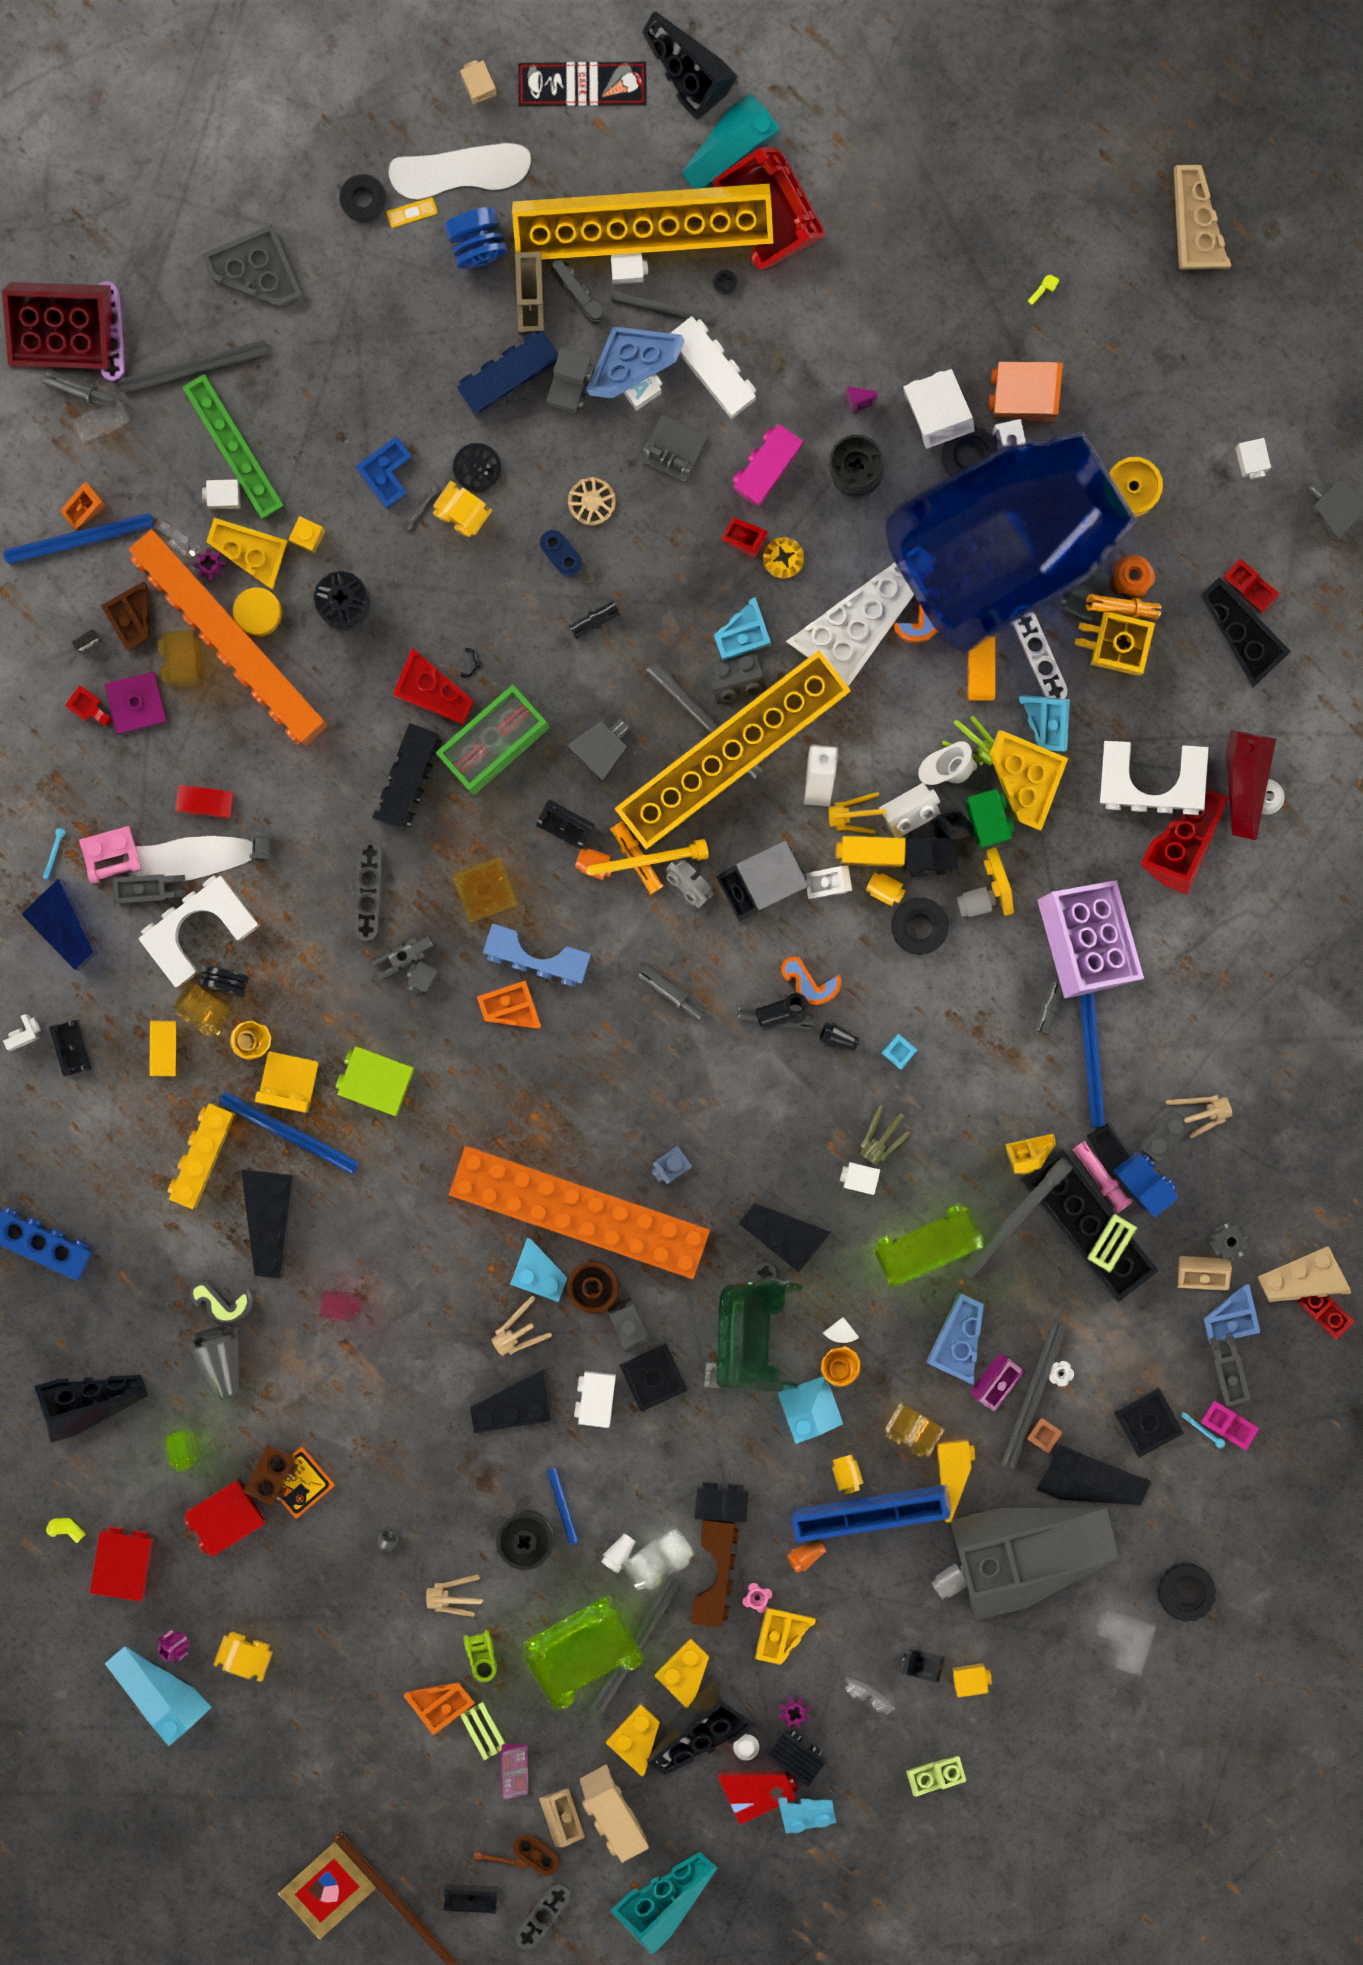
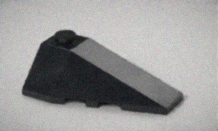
(694, 70)
(79, 1405)
(1084, 1478)
(707, 1722)

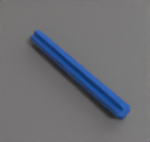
(78, 538)
(1092, 1060)
(288, 1132)

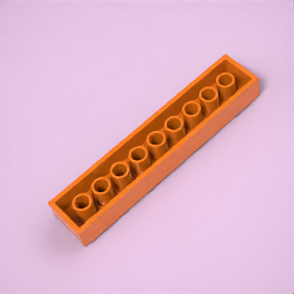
(223, 633)
(579, 1212)

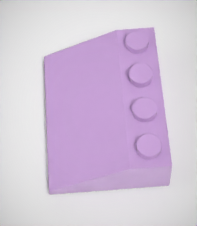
(1090, 938)

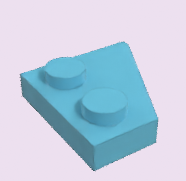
(743, 633)
(1048, 720)
(538, 1273)
(806, 1814)

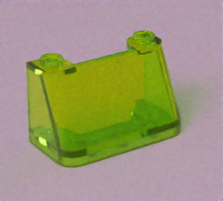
(581, 1650)

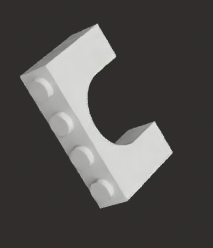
(1185, 795)
(163, 938)

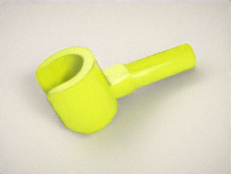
(1049, 282)

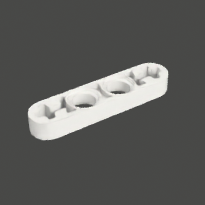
(1043, 655)

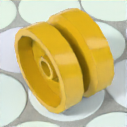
(1144, 476)

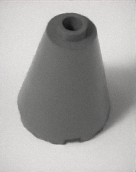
(218, 1359)

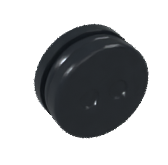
(223, 981)

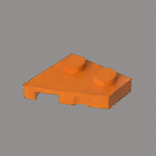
(510, 1006)
(439, 1704)

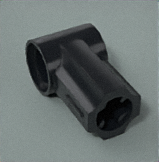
(780, 1013)

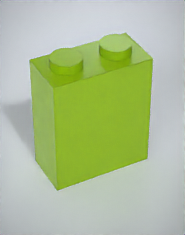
(374, 1080)

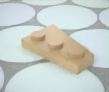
(1308, 1276)

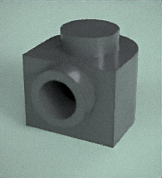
(421, 978)

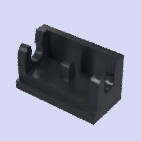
(565, 824)
(70, 1048)
(470, 1898)

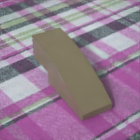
(529, 292)

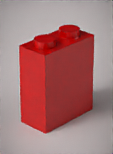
(224, 1518)
(122, 1563)

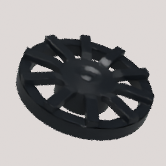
(477, 467)

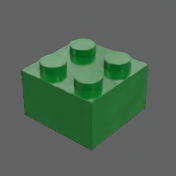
(989, 819)

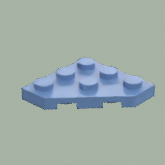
(631, 358)

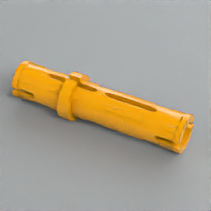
(1133, 608)
(631, 849)

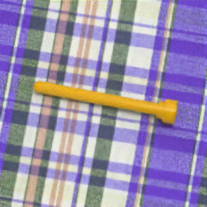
(697, 850)

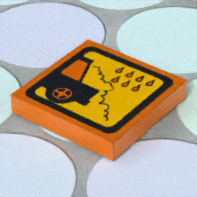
(306, 1486)

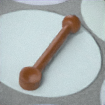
(477, 1856)

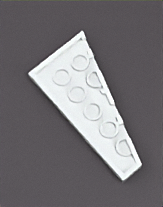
(856, 624)

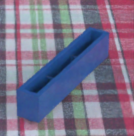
(871, 1513)

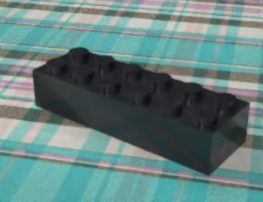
(1081, 1219)

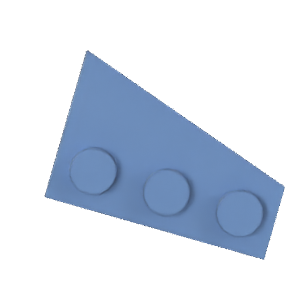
(958, 1339)

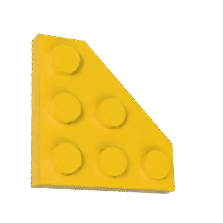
(1027, 777)

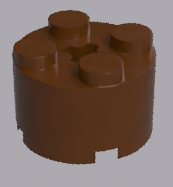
(596, 1301)

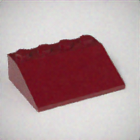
(57, 324)

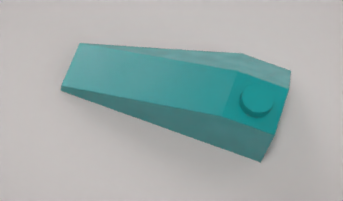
(736, 136)
(659, 1908)

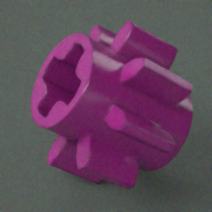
(215, 569)
(173, 1646)
(797, 1718)

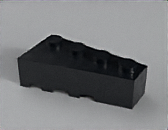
(1246, 635)
(268, 1217)

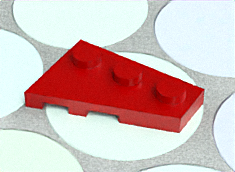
(430, 689)

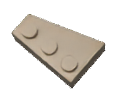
(612, 1814)

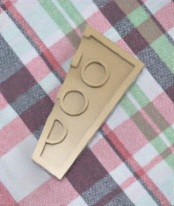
(1197, 230)

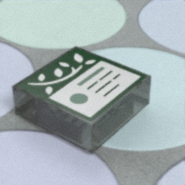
(86, 641)

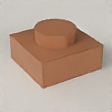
(1044, 1435)

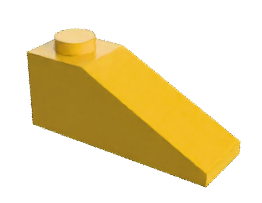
(954, 1468)

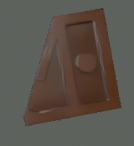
(130, 615)

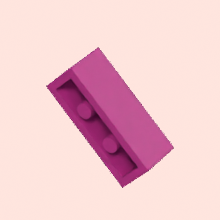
(767, 464)

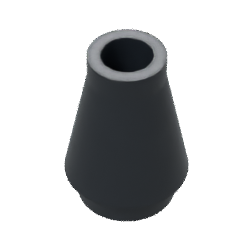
(837, 1037)

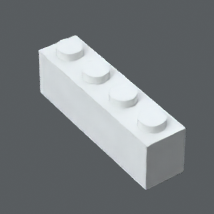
(714, 369)

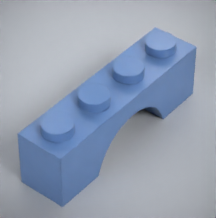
(505, 945)

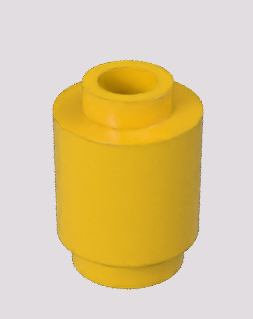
(886, 889)
(847, 1474)

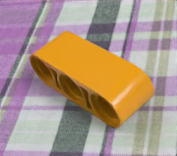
(982, 672)

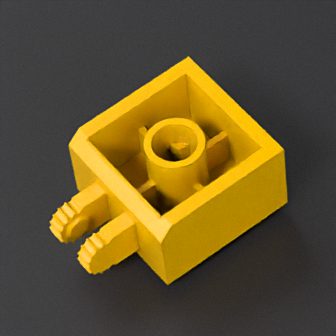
(1106, 651)

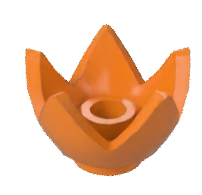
(1123, 584)

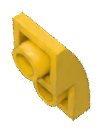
(162, 1048)

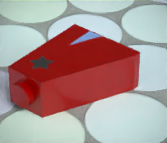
(756, 1791)

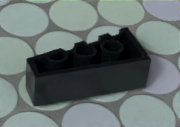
(407, 778)

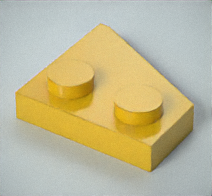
(1000, 882)

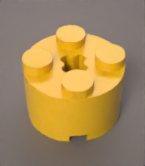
(462, 509)
(243, 1657)

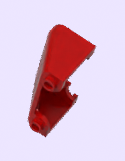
(793, 217)

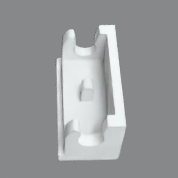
(1008, 433)

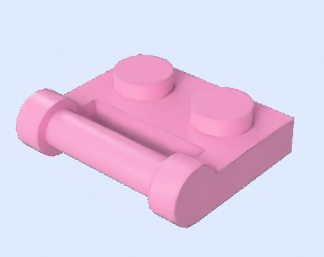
(109, 846)

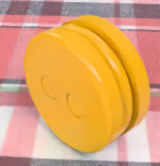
(257, 612)

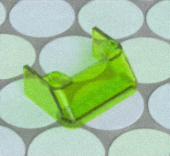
(928, 1246)

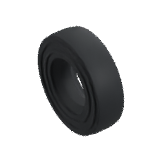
(362, 213)

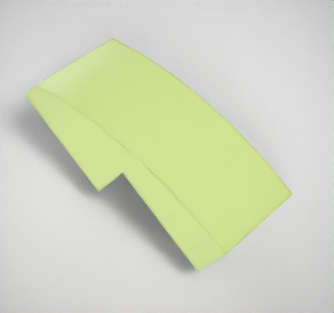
(936, 1775)

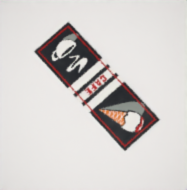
(581, 83)

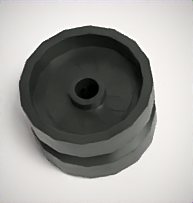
(525, 1555)

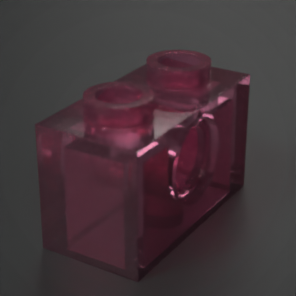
(339, 1304)

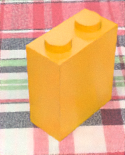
(871, 851)

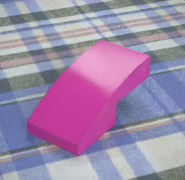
(1230, 1425)

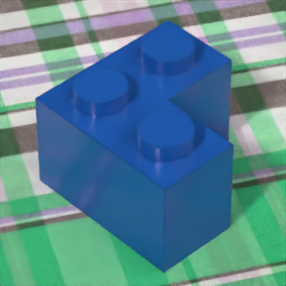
(1150, 1190)

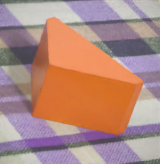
(82, 507)

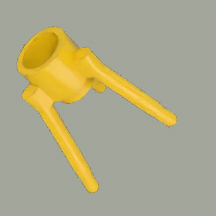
(839, 815)

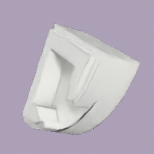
(841, 1332)

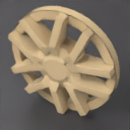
(591, 501)

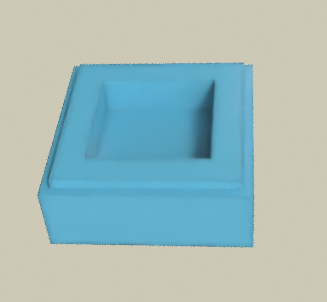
(899, 1051)

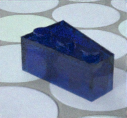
(60, 925)

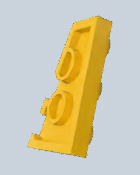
(249, 549)

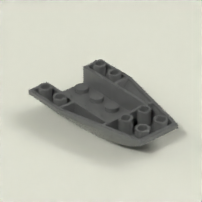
(1029, 1553)

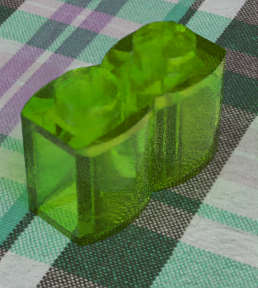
(181, 1449)

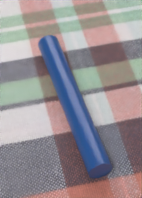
(562, 1506)

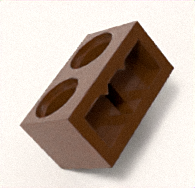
(266, 1471)

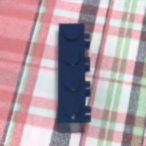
(508, 373)

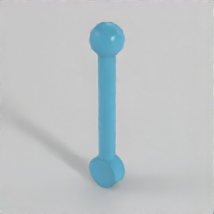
(60, 832)
(1219, 1442)

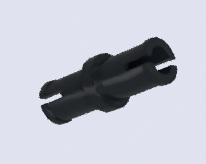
(594, 619)

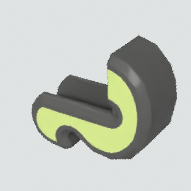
(217, 1305)

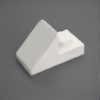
(828, 882)

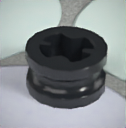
(729, 275)

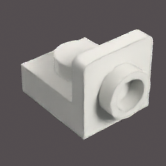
(19, 1037)

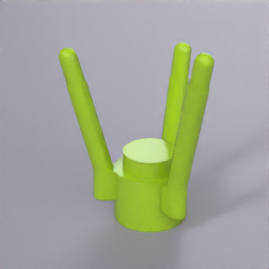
(984, 746)

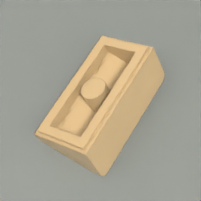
(1204, 1273)
(562, 1818)

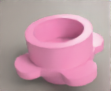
(750, 1601)

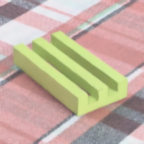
(1092, 1256)
(493, 1750)

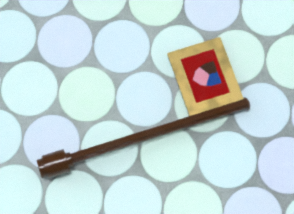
(338, 1883)

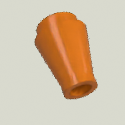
(804, 1556)

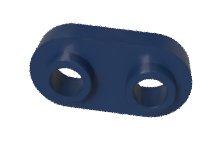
(560, 553)

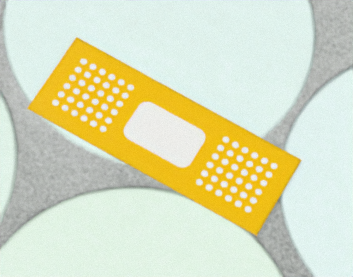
(412, 212)

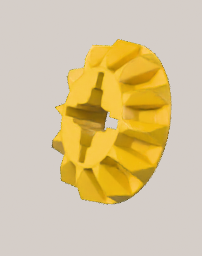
(777, 568)

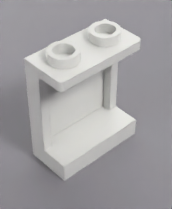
(939, 408)

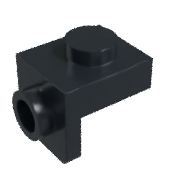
(922, 1665)

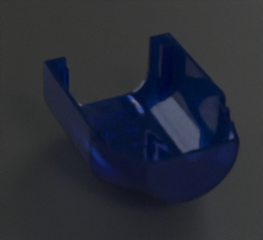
(1007, 536)

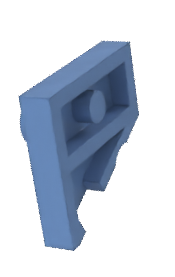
(1233, 1316)

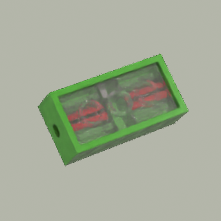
(493, 739)

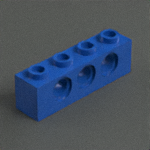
(78, 1250)

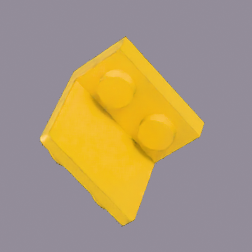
(287, 1082)

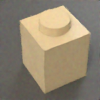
(478, 81)

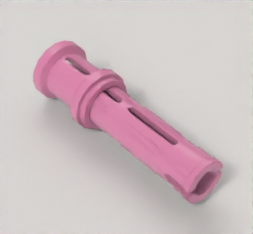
(1109, 1187)

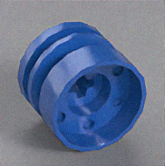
(476, 241)

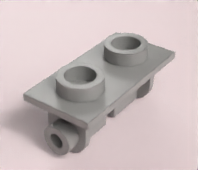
(695, 891)

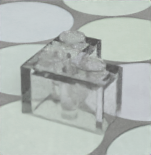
(660, 1556)
(1133, 1638)

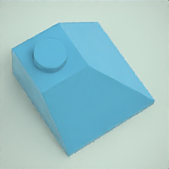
(810, 1409)

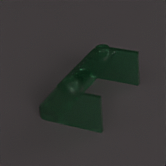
(745, 1335)

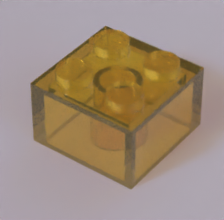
(181, 659)
(485, 890)

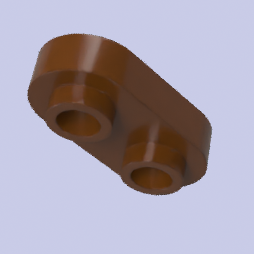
(534, 1855)

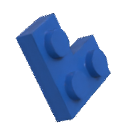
(379, 470)

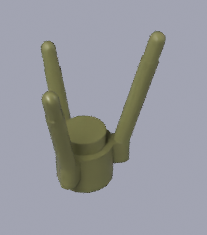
(875, 1149)

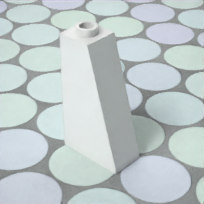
(820, 775)

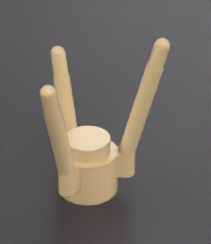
(1217, 1109)
(506, 1341)
(439, 1599)

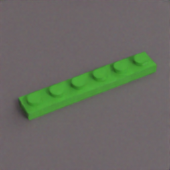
(233, 446)

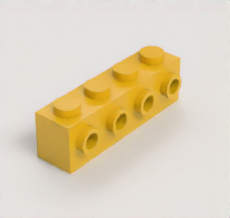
(202, 1156)

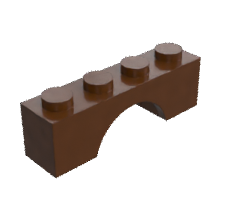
(709, 1605)

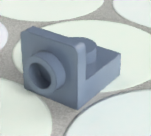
(670, 1165)

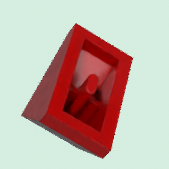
(745, 537)

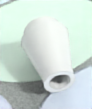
(618, 1553)

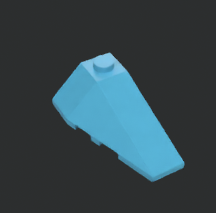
(160, 1696)

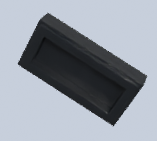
(1108, 1148)

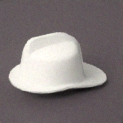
(948, 764)

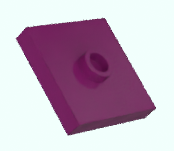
(135, 702)

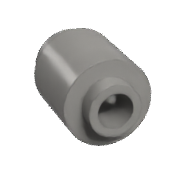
(976, 902)
(950, 1581)

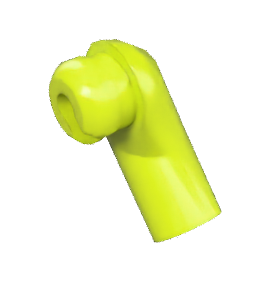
(65, 1526)

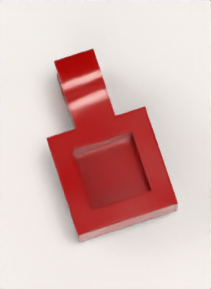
(86, 705)

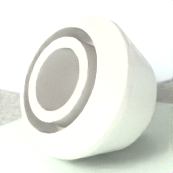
(1276, 797)

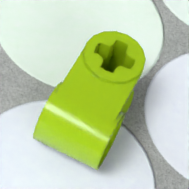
(481, 1653)

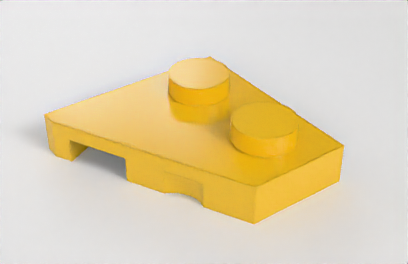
(1030, 1153)
(780, 1634)
(684, 1672)
(635, 1738)

